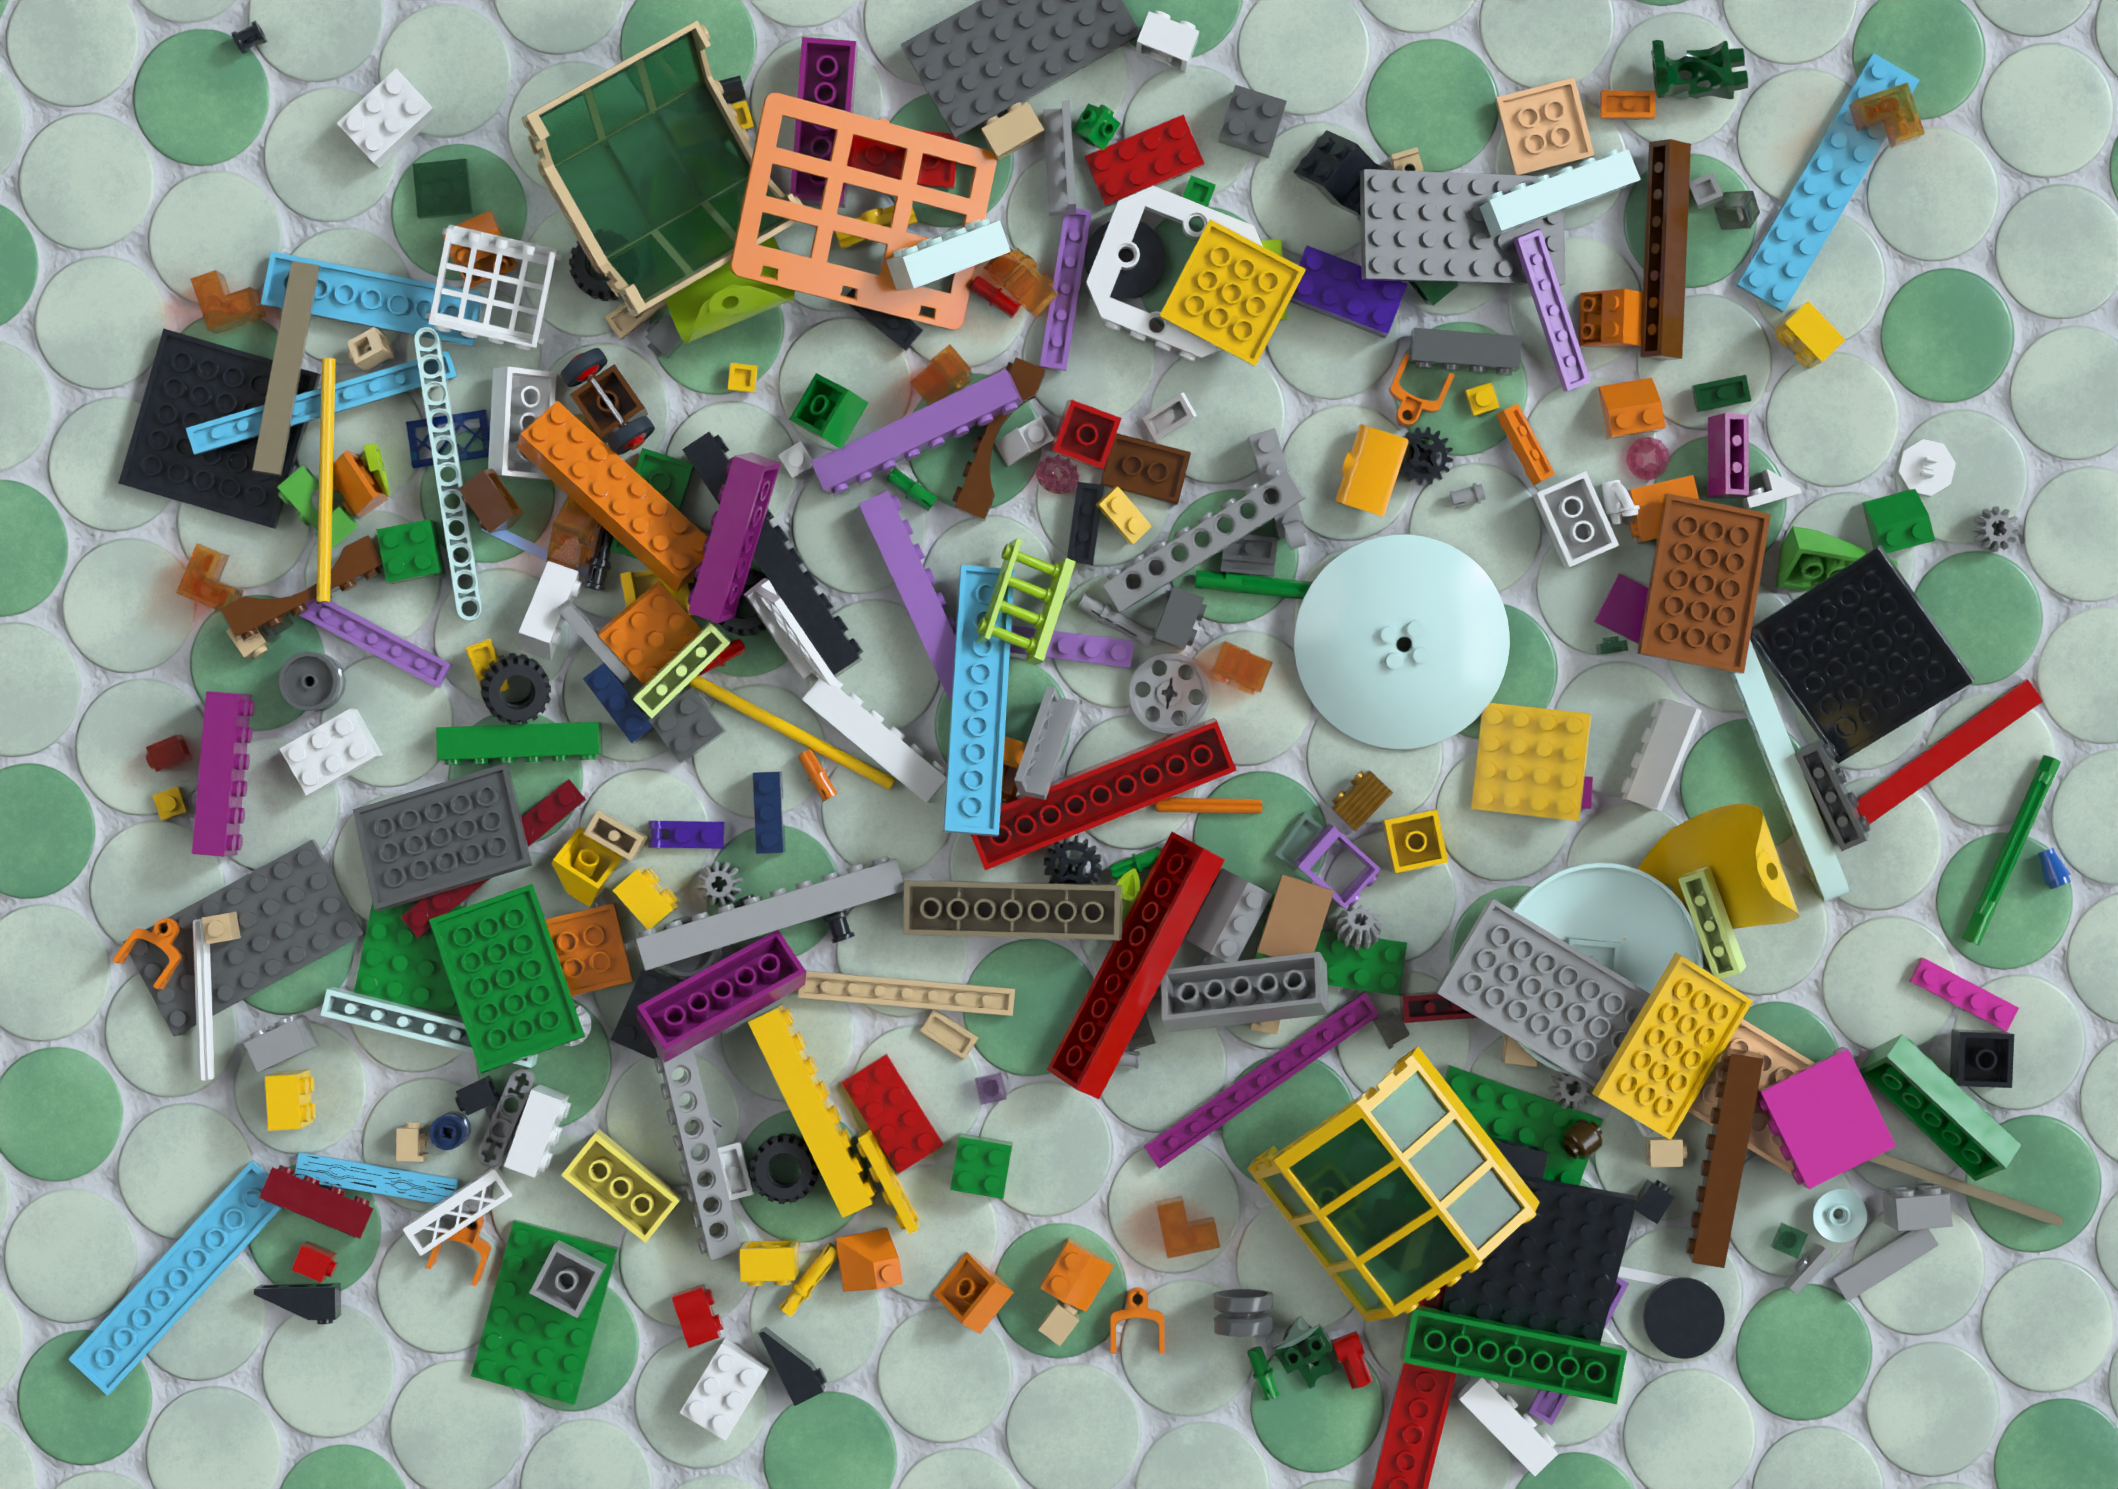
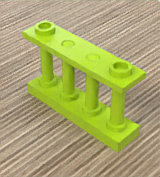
(1051, 597)

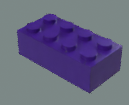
(1337, 290)

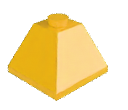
(585, 867)

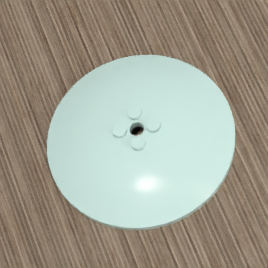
(1390, 592)
(1602, 904)

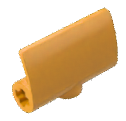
(1371, 470)

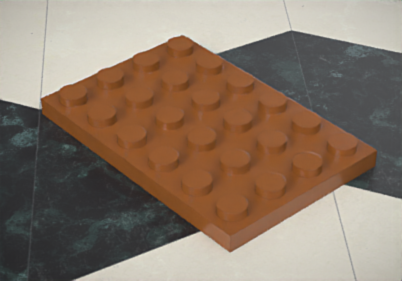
(1704, 583)

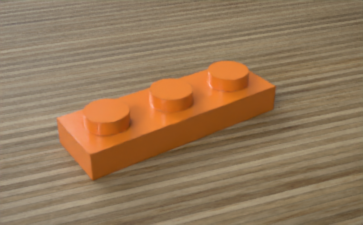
(1525, 444)

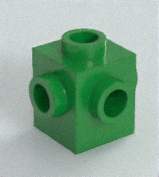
(1096, 126)

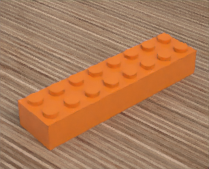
(614, 495)

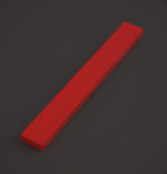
(1948, 751)

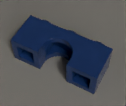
(619, 703)
(768, 812)

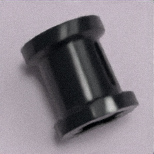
(249, 37)
(839, 927)

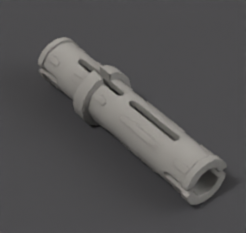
(1111, 617)

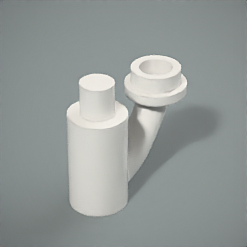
(1617, 501)

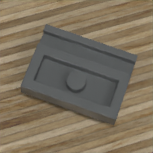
(1250, 556)

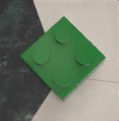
(828, 411)
(410, 551)
(981, 1166)

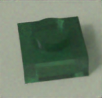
(1611, 645)
(1789, 1240)

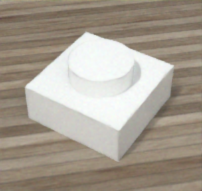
(796, 459)

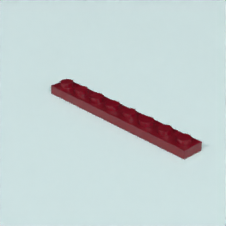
(535, 823)

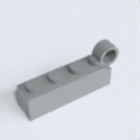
(1268, 459)

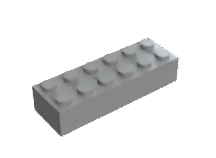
(1245, 992)

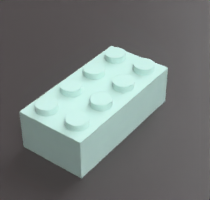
(947, 255)

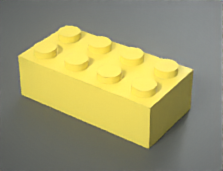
(622, 1185)

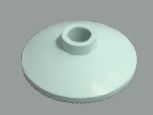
(1852, 1218)

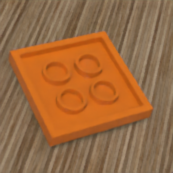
(649, 632)
(591, 949)

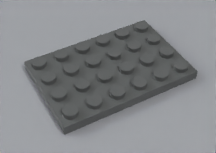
(442, 837)

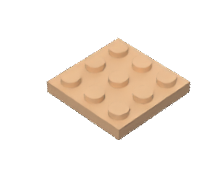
(1544, 127)

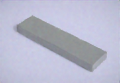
(1884, 1262)

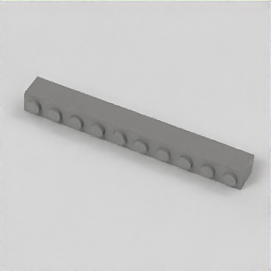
(770, 914)

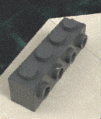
(1466, 350)
(1832, 795)

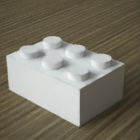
(387, 118)
(1575, 520)
(331, 752)
(538, 1131)
(725, 1389)

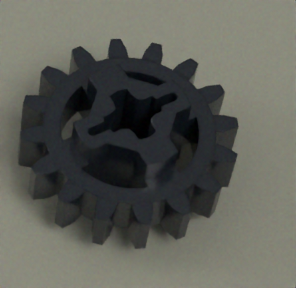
(1431, 467)
(1073, 853)

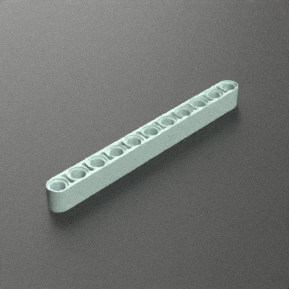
(441, 462)
(1789, 780)

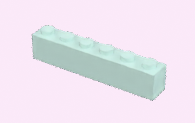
(1559, 193)

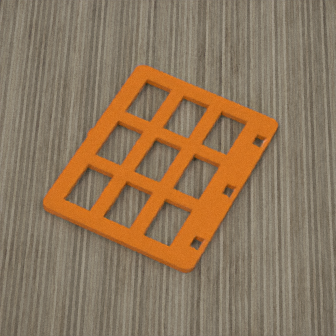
(825, 279)

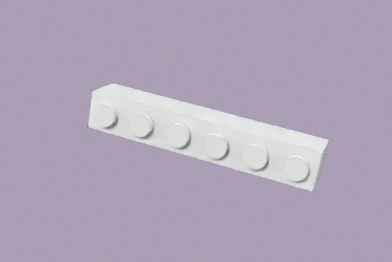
(875, 739)

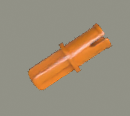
(817, 774)

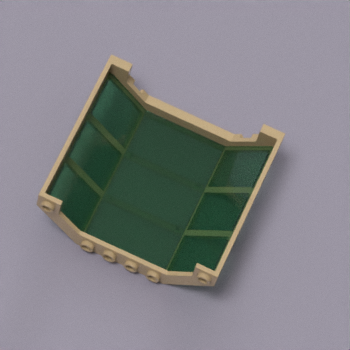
(650, 169)

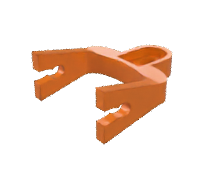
(1412, 404)
(160, 939)
(470, 1237)
(1136, 1311)

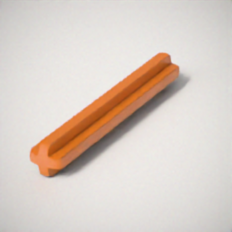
(1209, 805)

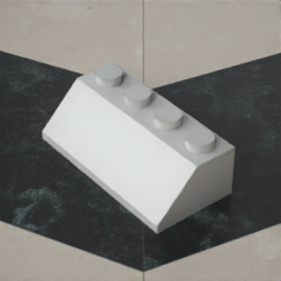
(517, 401)
(1660, 755)

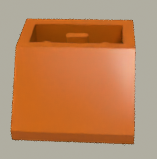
(484, 260)
(1610, 318)

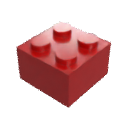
(1085, 434)

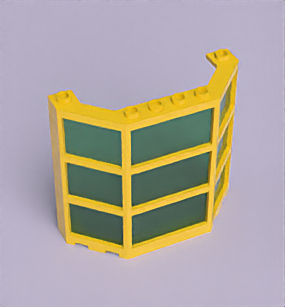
(1397, 1191)

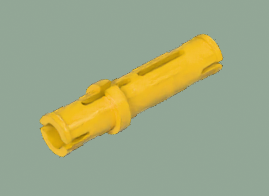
(804, 1287)

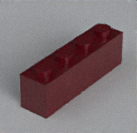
(1429, 1007)
(315, 1202)

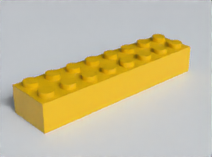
(812, 1110)

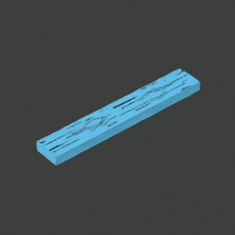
(375, 1178)

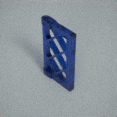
(460, 419)

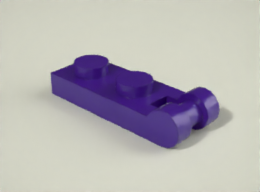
(687, 834)

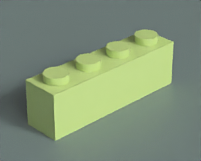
(681, 669)
(1712, 923)

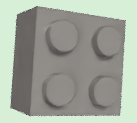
(276, 1045)
(1917, 1208)
(568, 1278)

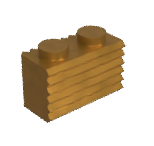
(1361, 799)

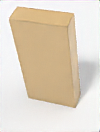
(948, 1034)

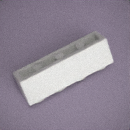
(1508, 1424)

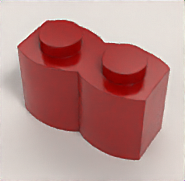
(697, 1316)

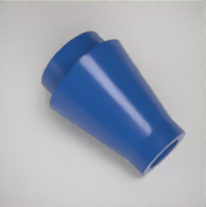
(2053, 869)

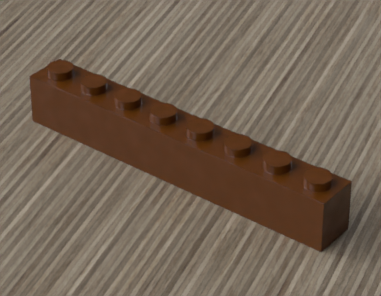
(1665, 250)
(1725, 1157)

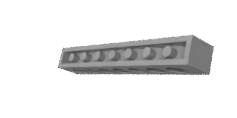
(1289, 496)
(726, 1239)

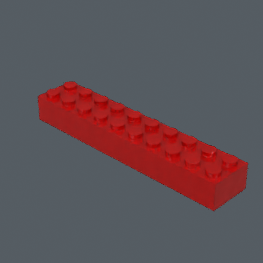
(1108, 792)
(1135, 965)

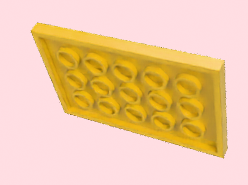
(1672, 1046)

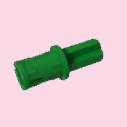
(911, 489)
(1139, 862)
(1262, 1373)

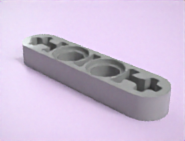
(590, 636)
(509, 1118)

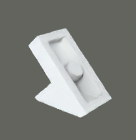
(1169, 416)
(1024, 441)
(1776, 488)

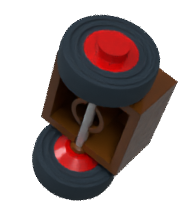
(608, 402)

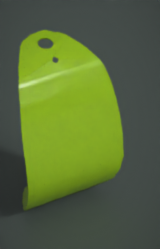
(723, 300)

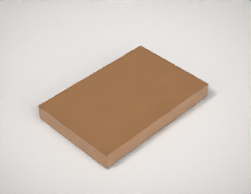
(1295, 918)

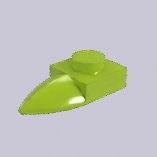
(373, 460)
(1131, 889)

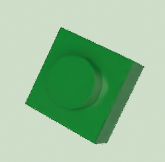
(1199, 191)

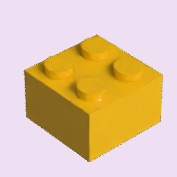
(1808, 335)
(1414, 841)
(646, 897)
(289, 1099)
(769, 1262)

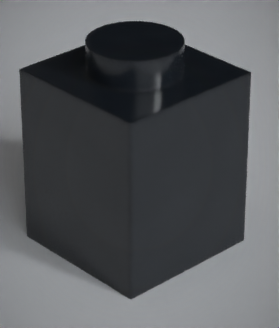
(477, 1095)
(1653, 1200)

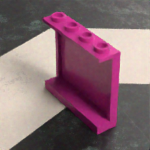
(1825, 1119)

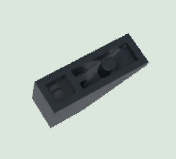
(308, 1301)
(795, 1370)

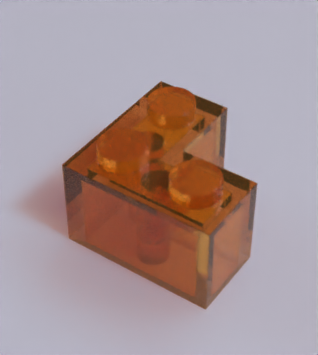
(1892, 108)
(1021, 279)
(222, 309)
(942, 376)
(571, 536)
(202, 579)
(1240, 667)
(1183, 1236)

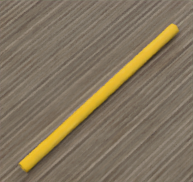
(325, 480)
(792, 732)

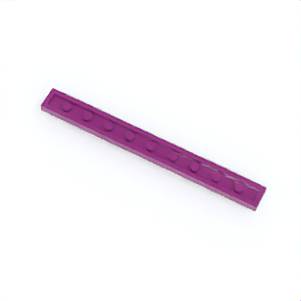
(1261, 1080)

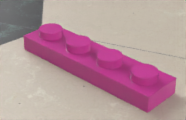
(1964, 994)

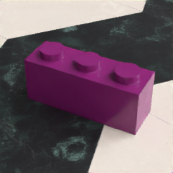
(1728, 455)

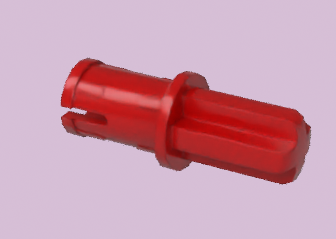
(995, 296)
(732, 650)

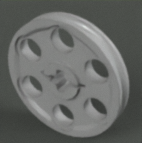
(1179, 702)

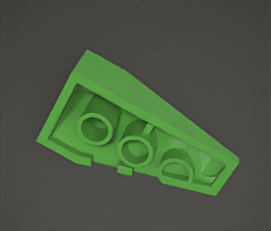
(1812, 557)

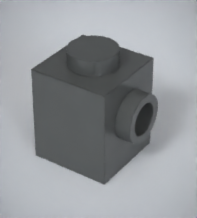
(663, 337)

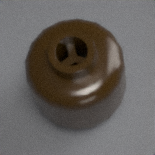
(1582, 1139)

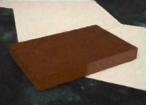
(1146, 468)

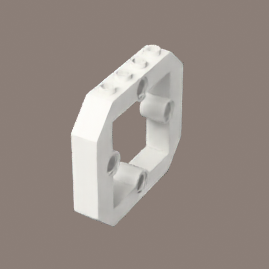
(1108, 266)

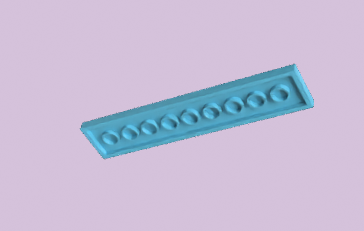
(1820, 193)
(977, 710)
(176, 1281)

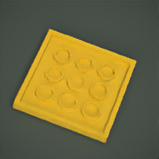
(1232, 293)
(1531, 761)

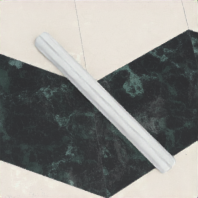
(203, 1000)

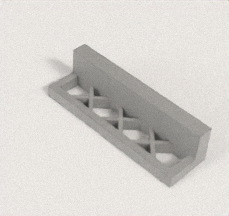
(1059, 160)
(1045, 744)

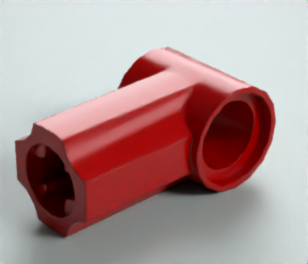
(1350, 1353)

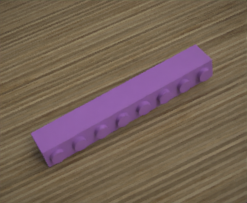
(917, 432)
(913, 582)

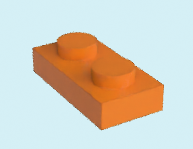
(1627, 104)

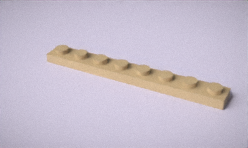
(908, 993)

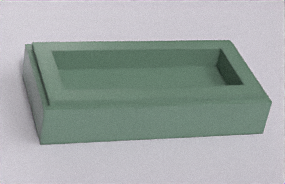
(1298, 839)

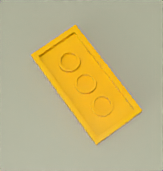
(893, 1191)

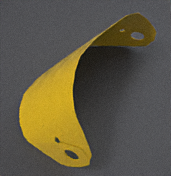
(1742, 860)

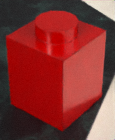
(315, 1262)

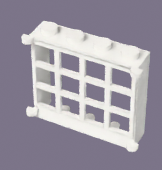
(499, 246)

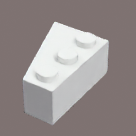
(543, 621)

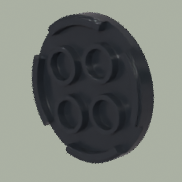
(1147, 272)
(1683, 1317)

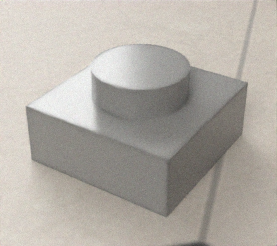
(1705, 191)

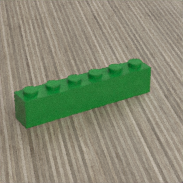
(519, 741)

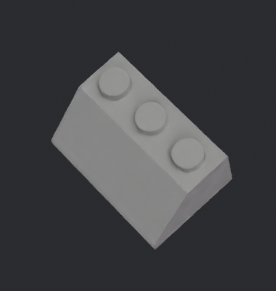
(1228, 916)

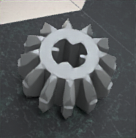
(2004, 526)
(713, 877)
(1358, 927)
(1573, 1096)

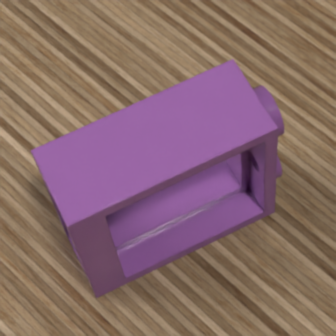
(1319, 847)

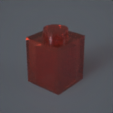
(168, 753)

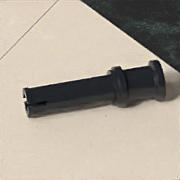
(599, 563)

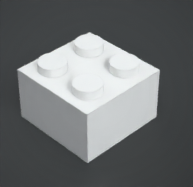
(1167, 40)

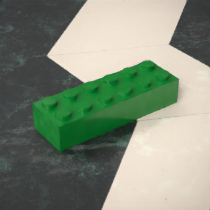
(1939, 1108)

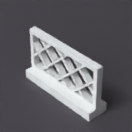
(787, 632)

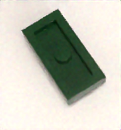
(1721, 393)

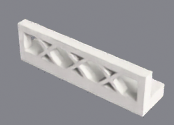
(457, 1198)

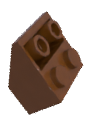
(490, 501)

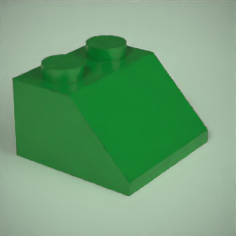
(1898, 521)

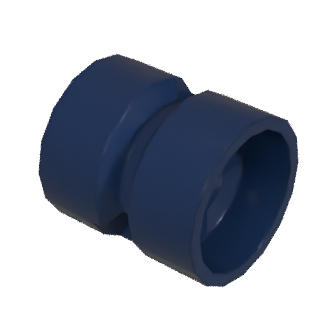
(450, 1130)

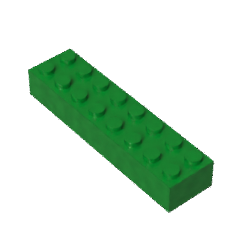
(1513, 1354)

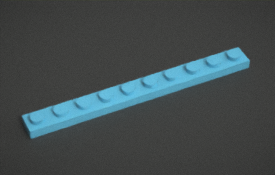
(307, 406)

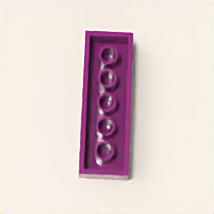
(827, 79)
(733, 537)
(222, 774)
(721, 995)

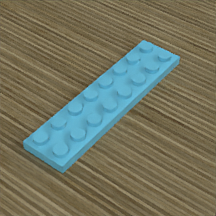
(370, 298)

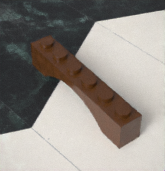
(977, 492)
(252, 614)

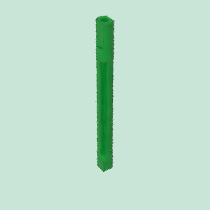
(1251, 584)
(2011, 850)

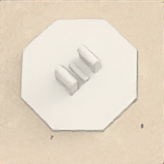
(1926, 467)

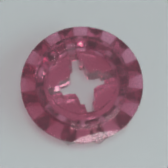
(1635, 459)
(1049, 479)

